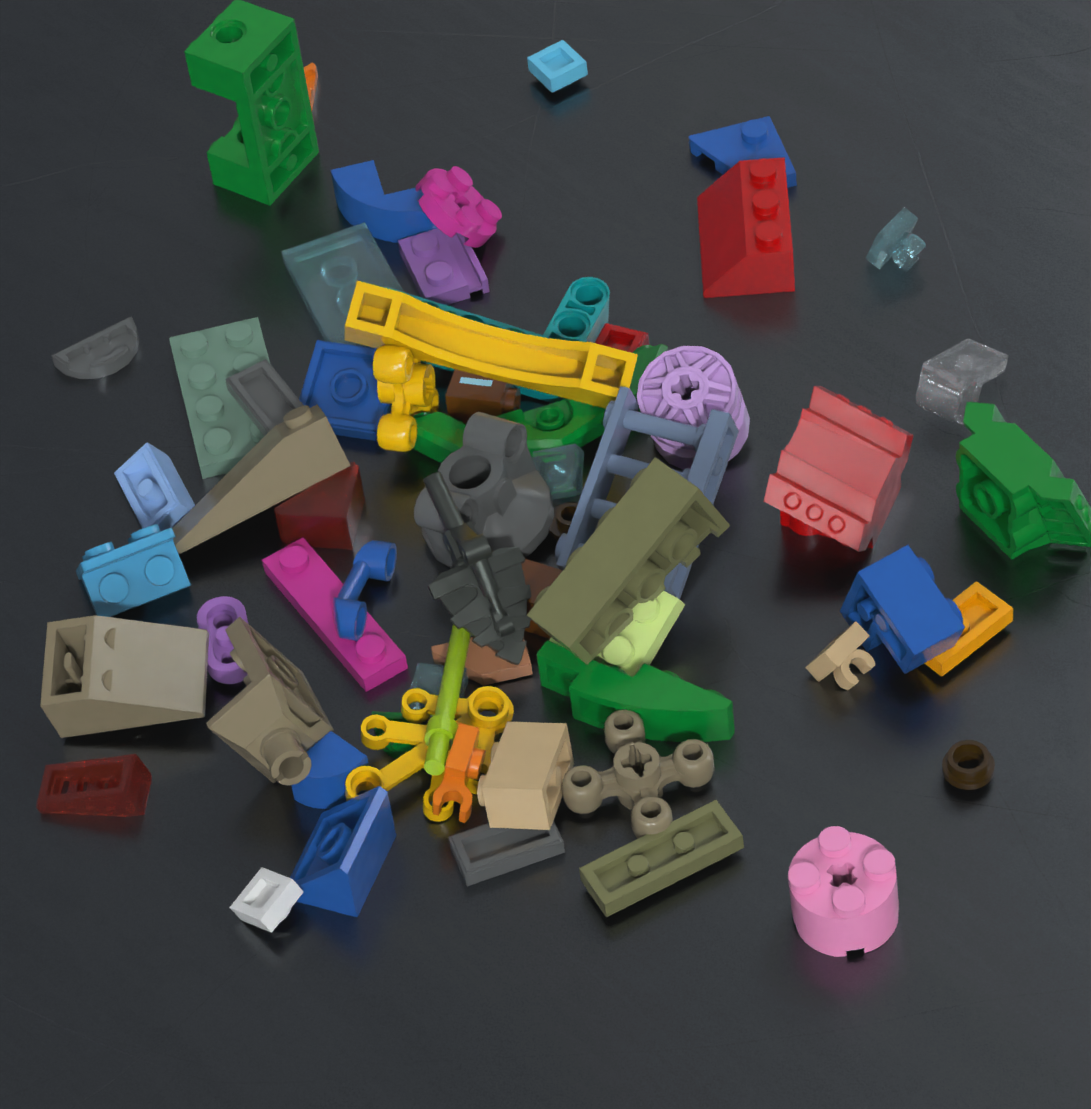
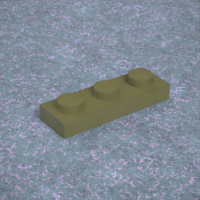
(661, 858)

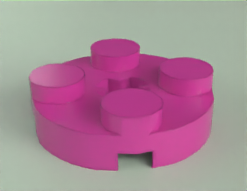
(457, 206)

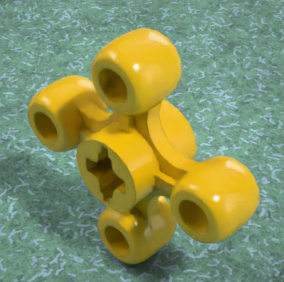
(409, 389)

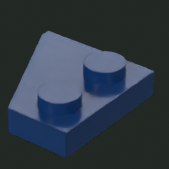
(742, 142)

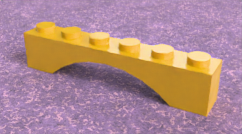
(552, 366)

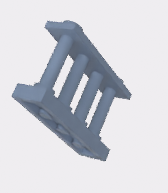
(712, 445)

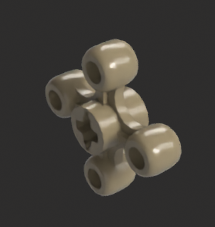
(637, 774)

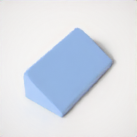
(154, 488)

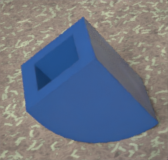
(331, 763)

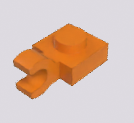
(463, 763)

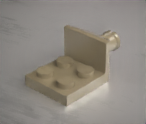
(275, 715)

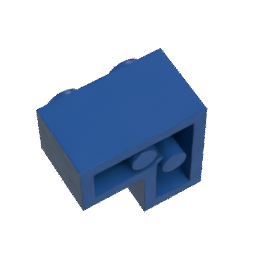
(903, 609)

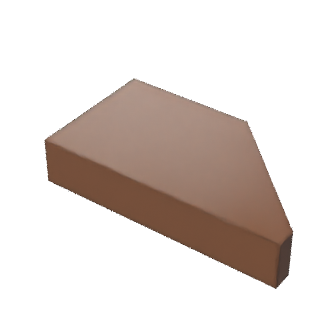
(484, 665)

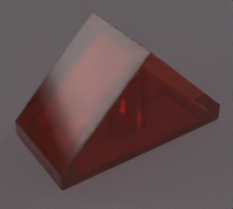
(324, 513)

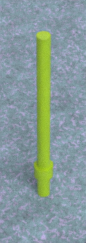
(442, 726)

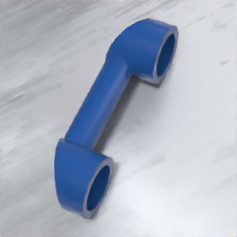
(372, 561)

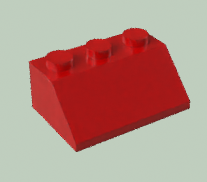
(747, 231)

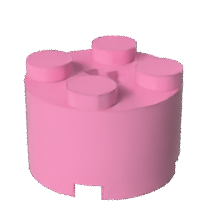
(843, 892)

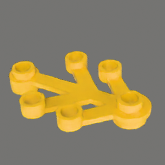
(467, 712)

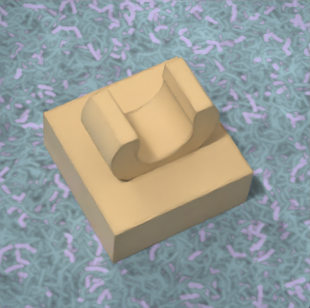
(840, 654)

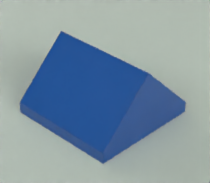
(346, 853)

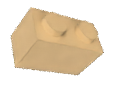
(526, 775)

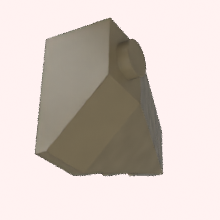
(277, 467)

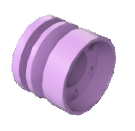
(693, 374)

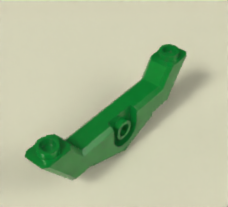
(546, 426)

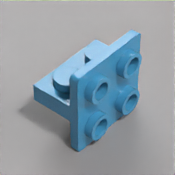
(132, 573)

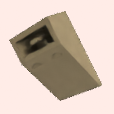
(122, 674)

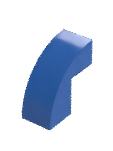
(386, 216)

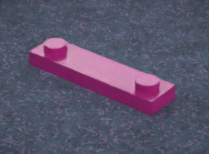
(311, 591)

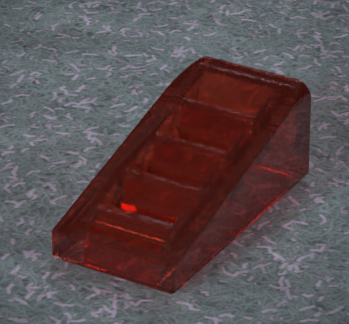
(124, 797)

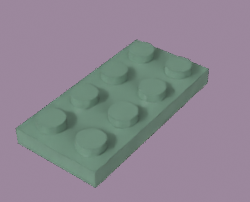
(216, 420)

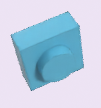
(557, 66)

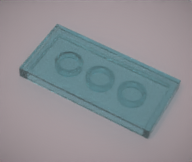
(328, 274)

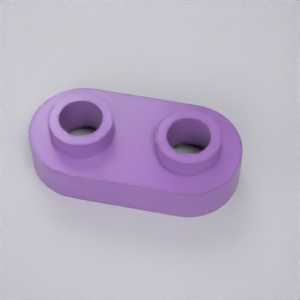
(215, 618)

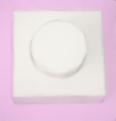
(266, 899)

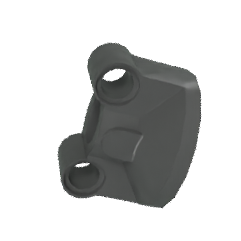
(492, 488)

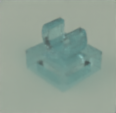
(897, 242)

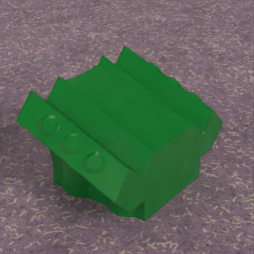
(1016, 487)

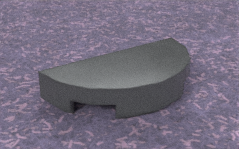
(100, 353)

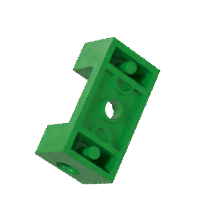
(258, 64)

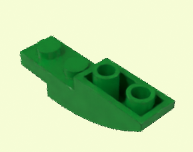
(666, 703)

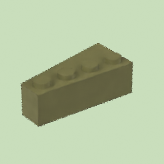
(626, 560)

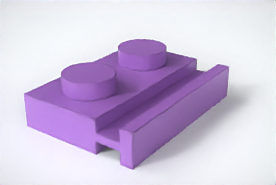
(443, 266)

